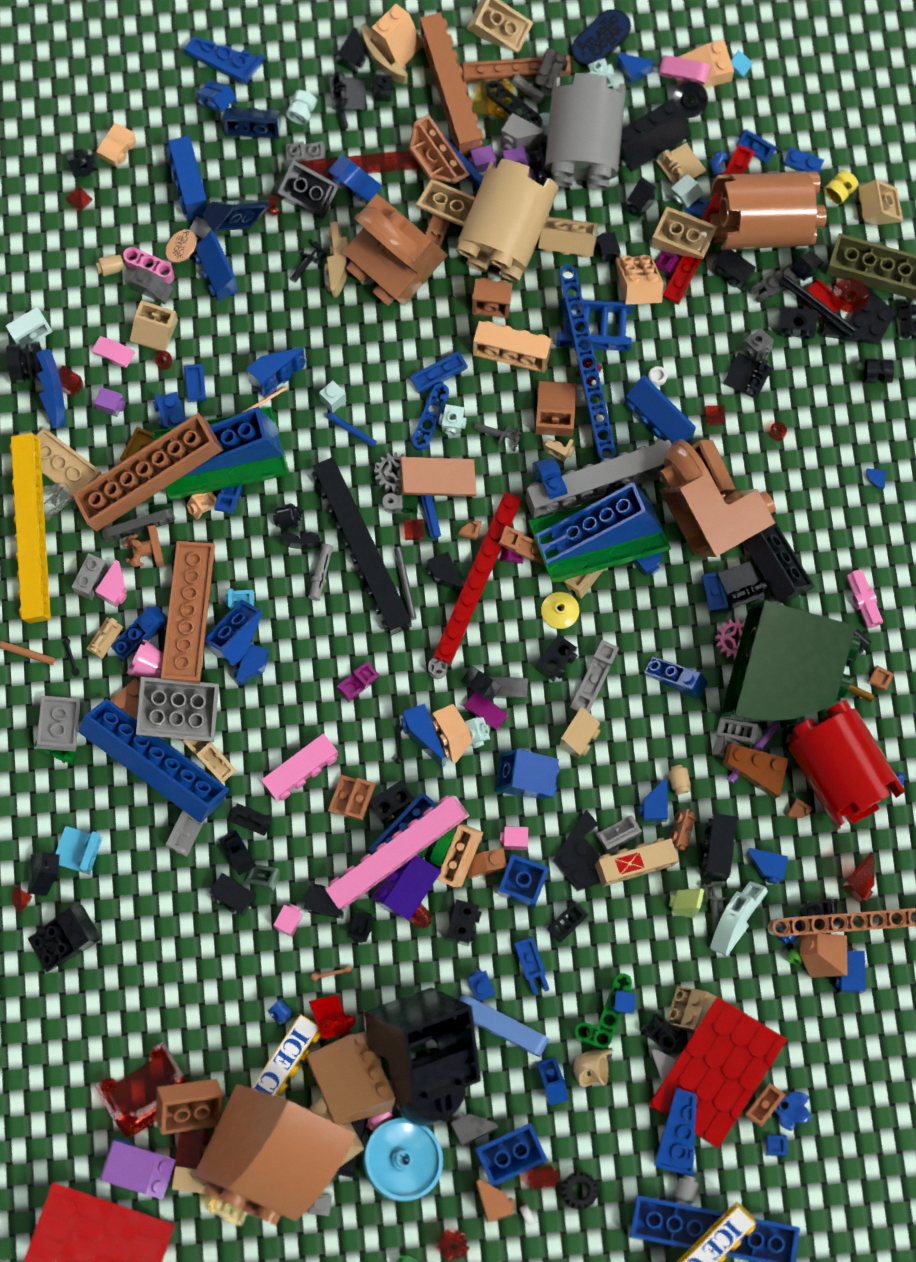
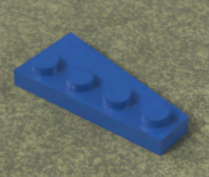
(230, 62)
(678, 1137)

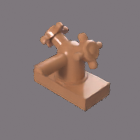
(145, 548)

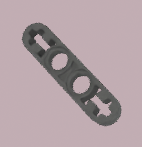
(138, 525)

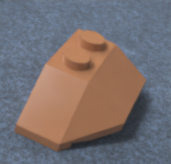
(435, 153)

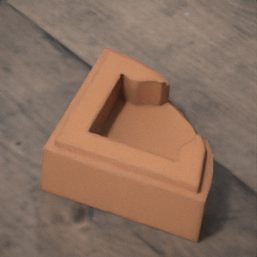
(471, 530)
(799, 810)

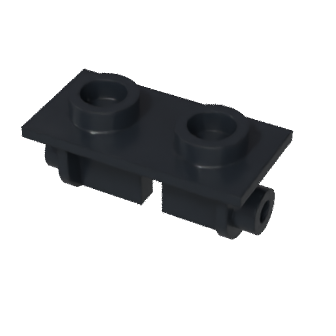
(907, 312)
(250, 819)

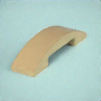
(397, 72)

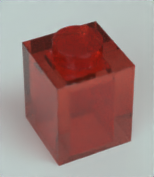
(70, 381)

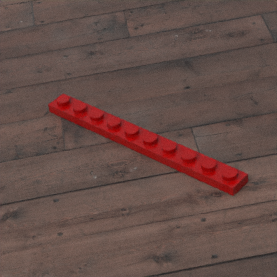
(689, 265)
(476, 580)

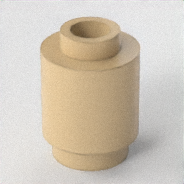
(110, 264)
(679, 780)

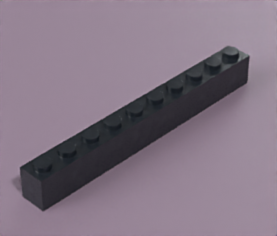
(361, 546)

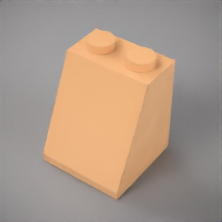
(396, 36)

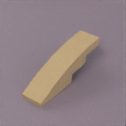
(211, 758)

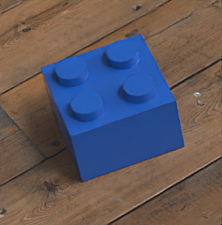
(523, 881)

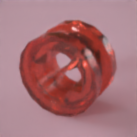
(159, 356)
(777, 425)

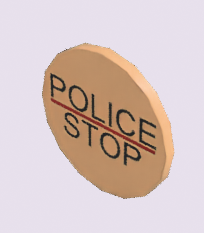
(181, 246)

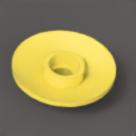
(556, 618)

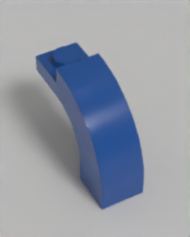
(549, 473)

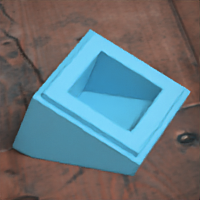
(741, 64)

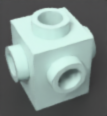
(602, 68)
(452, 420)
(479, 731)

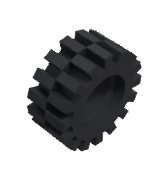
(579, 1177)

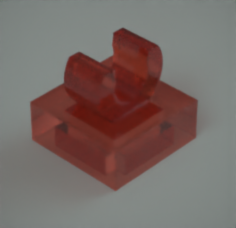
(273, 209)

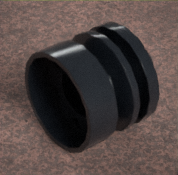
(23, 363)

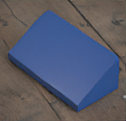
(763, 149)

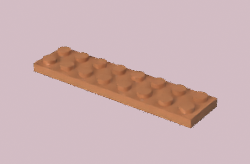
(188, 612)

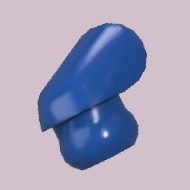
(715, 162)

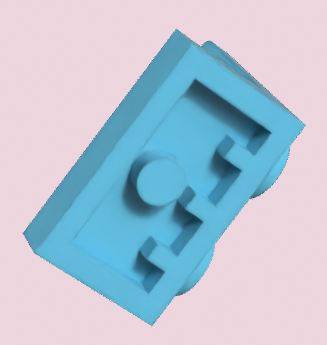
(78, 849)

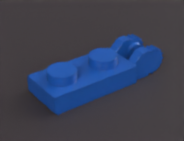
(531, 963)

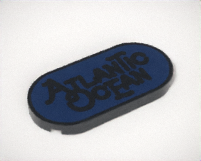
(601, 37)

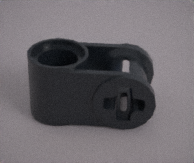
(823, 907)
(661, 1031)

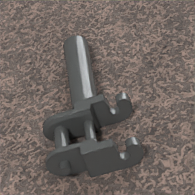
(500, 434)
(714, 901)

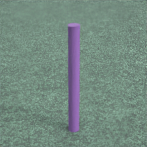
(759, 745)

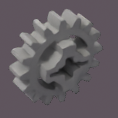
(387, 474)

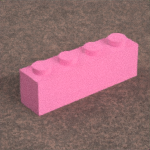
(300, 767)

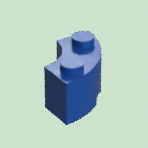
(354, 178)

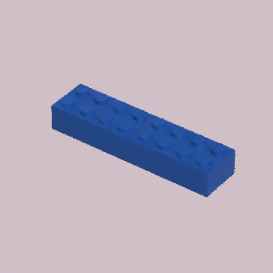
(153, 761)
(684, 1225)

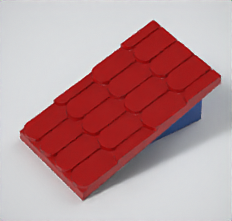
(723, 1068)
(95, 1230)

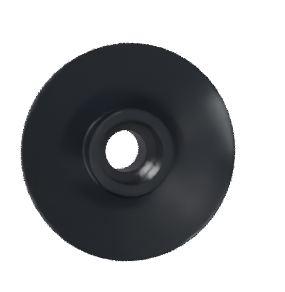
(691, 90)

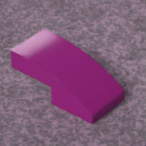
(358, 681)
(485, 708)

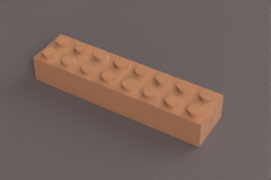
(449, 84)
(147, 472)

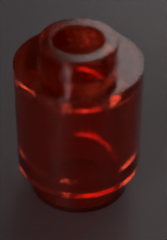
(421, 917)

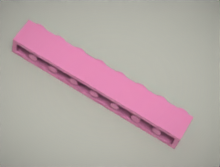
(397, 852)

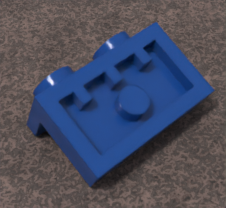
(169, 409)

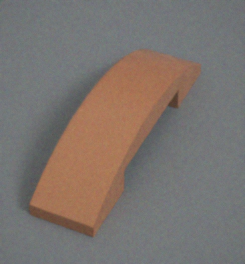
(521, 545)

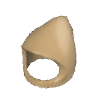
(592, 1061)

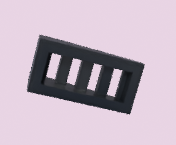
(575, 905)

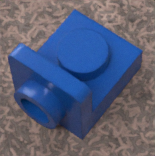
(480, 985)

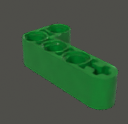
(602, 1028)

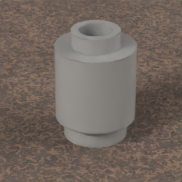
(686, 1190)

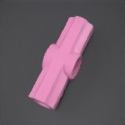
(864, 599)

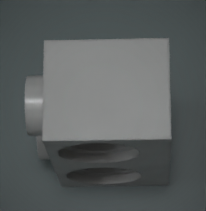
(90, 576)

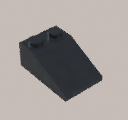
(304, 188)

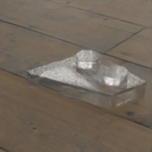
(56, 498)

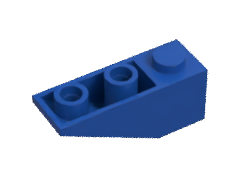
(144, 627)
(677, 677)

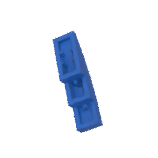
(53, 394)

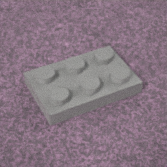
(58, 723)

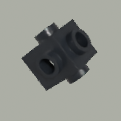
(81, 163)

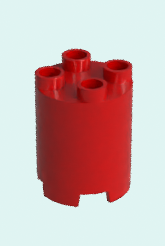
(843, 764)

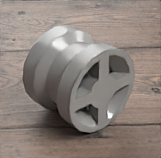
(436, 665)

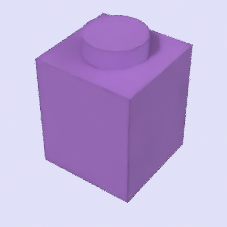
(481, 158)
(109, 402)

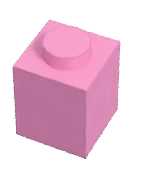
(514, 838)
(288, 920)

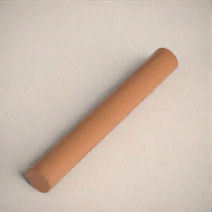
(27, 653)

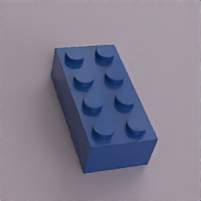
(187, 177)

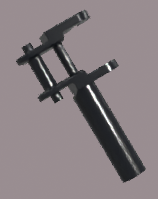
(308, 259)

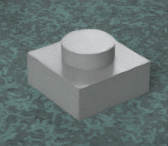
(321, 1205)

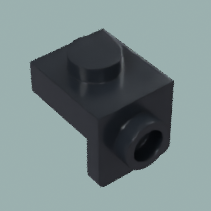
(361, 926)

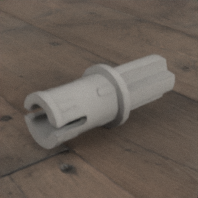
(528, 88)

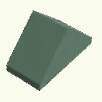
(263, 877)

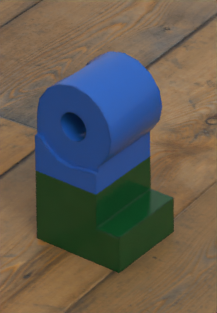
(281, 1012)

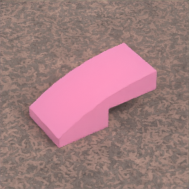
(114, 351)

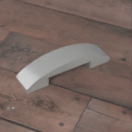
(595, 676)

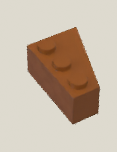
(757, 767)

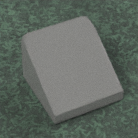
(721, 744)

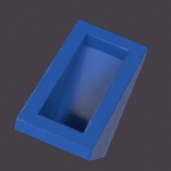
(634, 67)

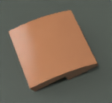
(351, 797)

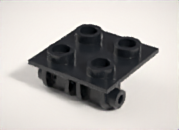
(347, 92)
(539, 168)
(747, 375)
(742, 584)

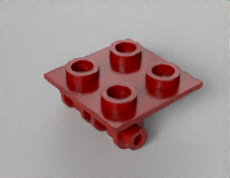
(331, 1017)

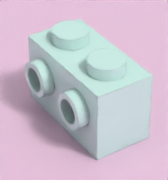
(30, 326)

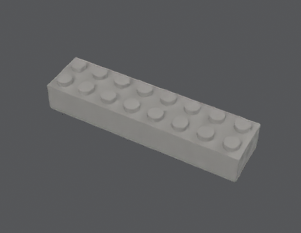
(594, 480)

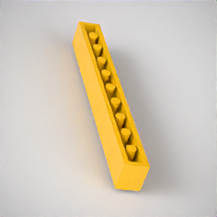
(30, 528)

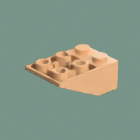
(639, 280)

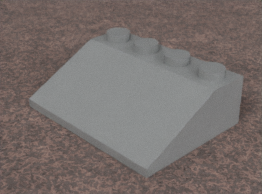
(177, 709)

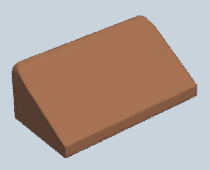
(765, 1105)

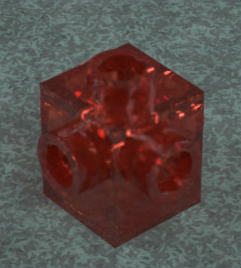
(450, 1237)

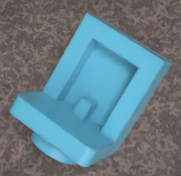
(234, 597)

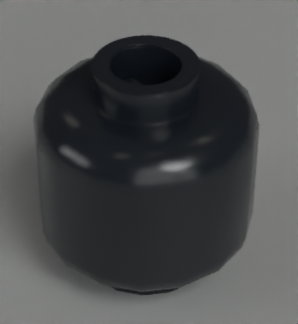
(287, 516)

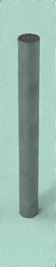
(405, 583)

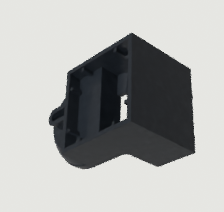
(435, 1083)

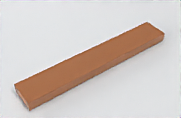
(505, 69)

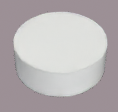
(657, 376)
(527, 1214)

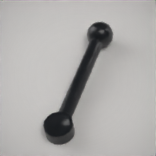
(75, 671)
(398, 728)

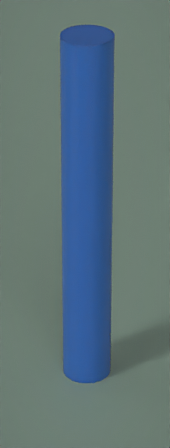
(351, 429)

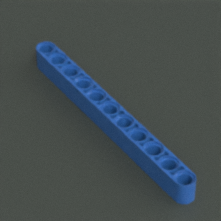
(586, 355)

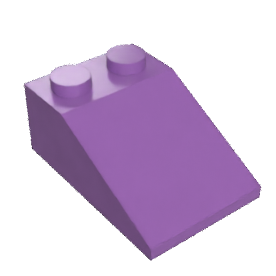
(137, 1169)

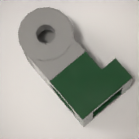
(400, 503)

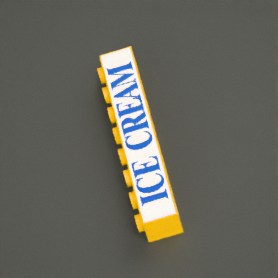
(287, 1057)
(721, 1236)

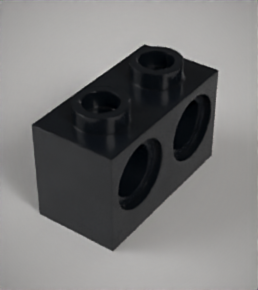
(552, 656)
(388, 798)

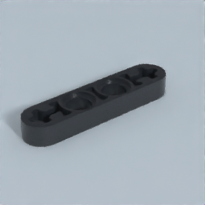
(514, 105)

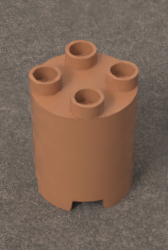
(767, 210)

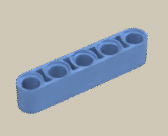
(506, 1027)

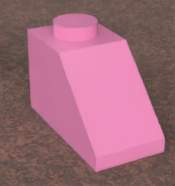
(112, 587)

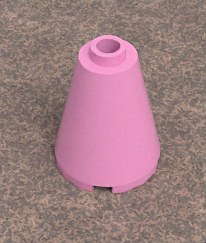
(147, 661)

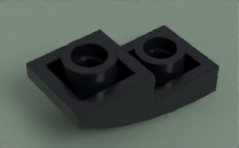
(307, 541)

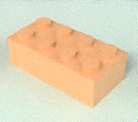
(512, 346)

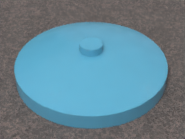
(402, 1160)

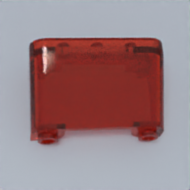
(135, 1096)

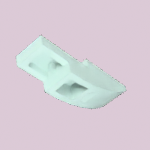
(733, 921)

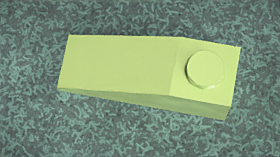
(686, 902)

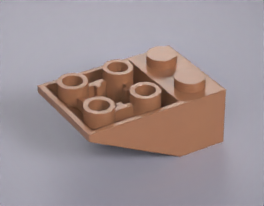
(555, 408)

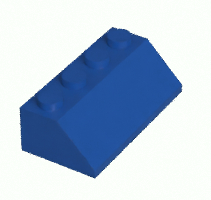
(659, 412)

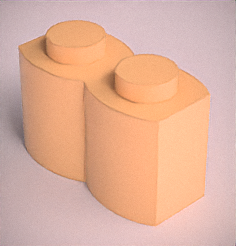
(116, 145)

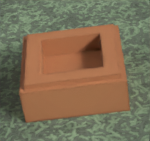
(880, 678)

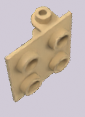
(679, 163)

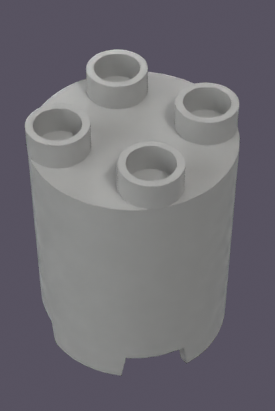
(585, 131)

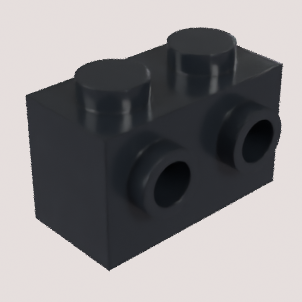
(463, 923)

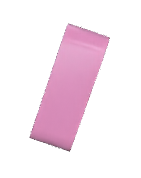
(684, 69)
(143, 259)

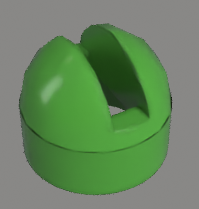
(794, 956)

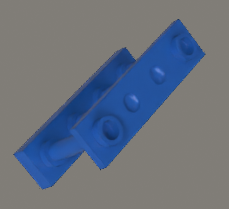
(600, 341)

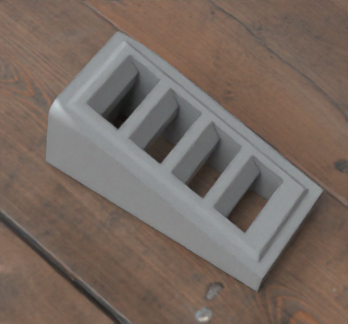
(746, 725)

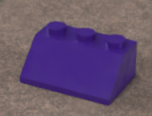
(406, 887)

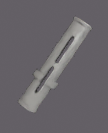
(318, 579)

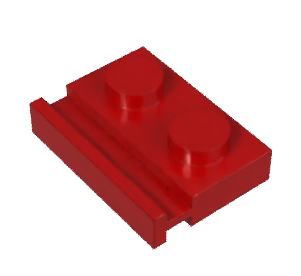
(823, 294)

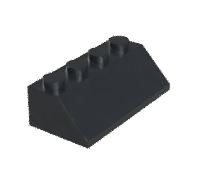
(653, 135)
(778, 564)

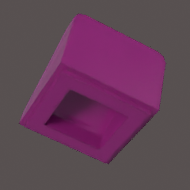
(667, 263)
(510, 557)

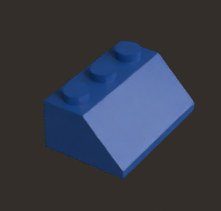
(215, 267)
(511, 1155)

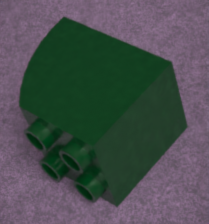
(788, 664)

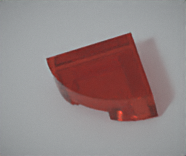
(20, 899)

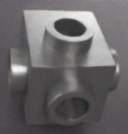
(758, 345)

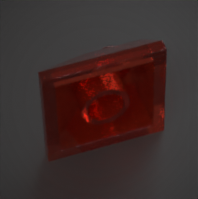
(861, 880)

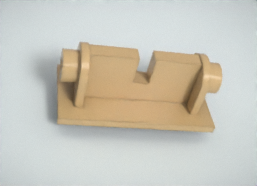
(105, 637)

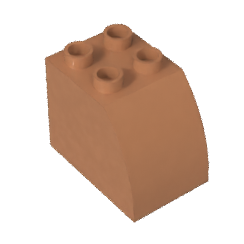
(271, 1155)

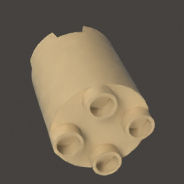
(506, 219)

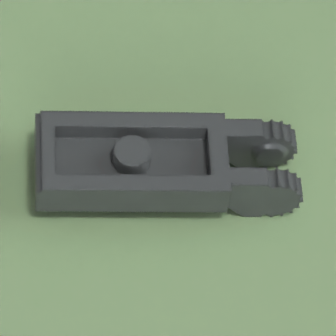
(772, 283)

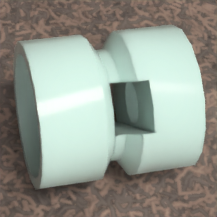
(301, 105)

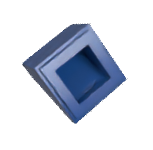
(624, 1002)

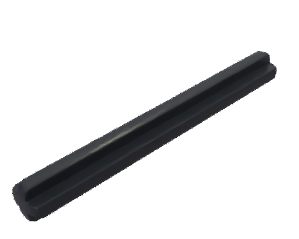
(818, 305)

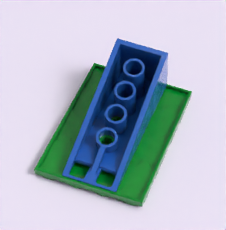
(249, 454)
(599, 534)

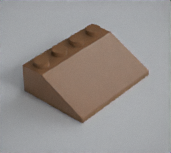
(351, 1079)

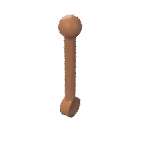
(314, 977)

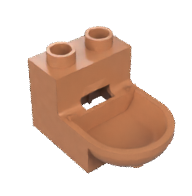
(391, 252)
(702, 513)

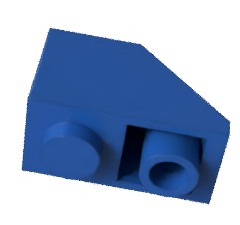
(251, 664)

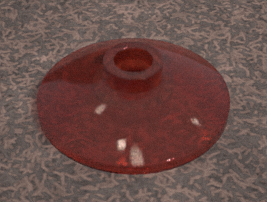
(850, 288)

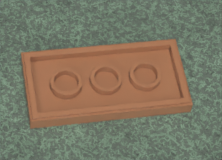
(438, 476)

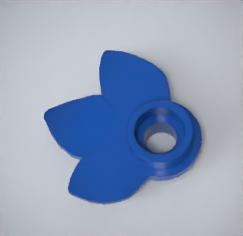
(795, 1110)

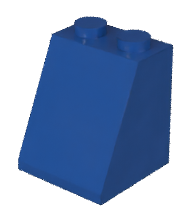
(527, 774)

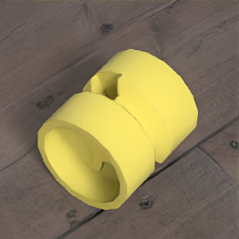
(840, 188)

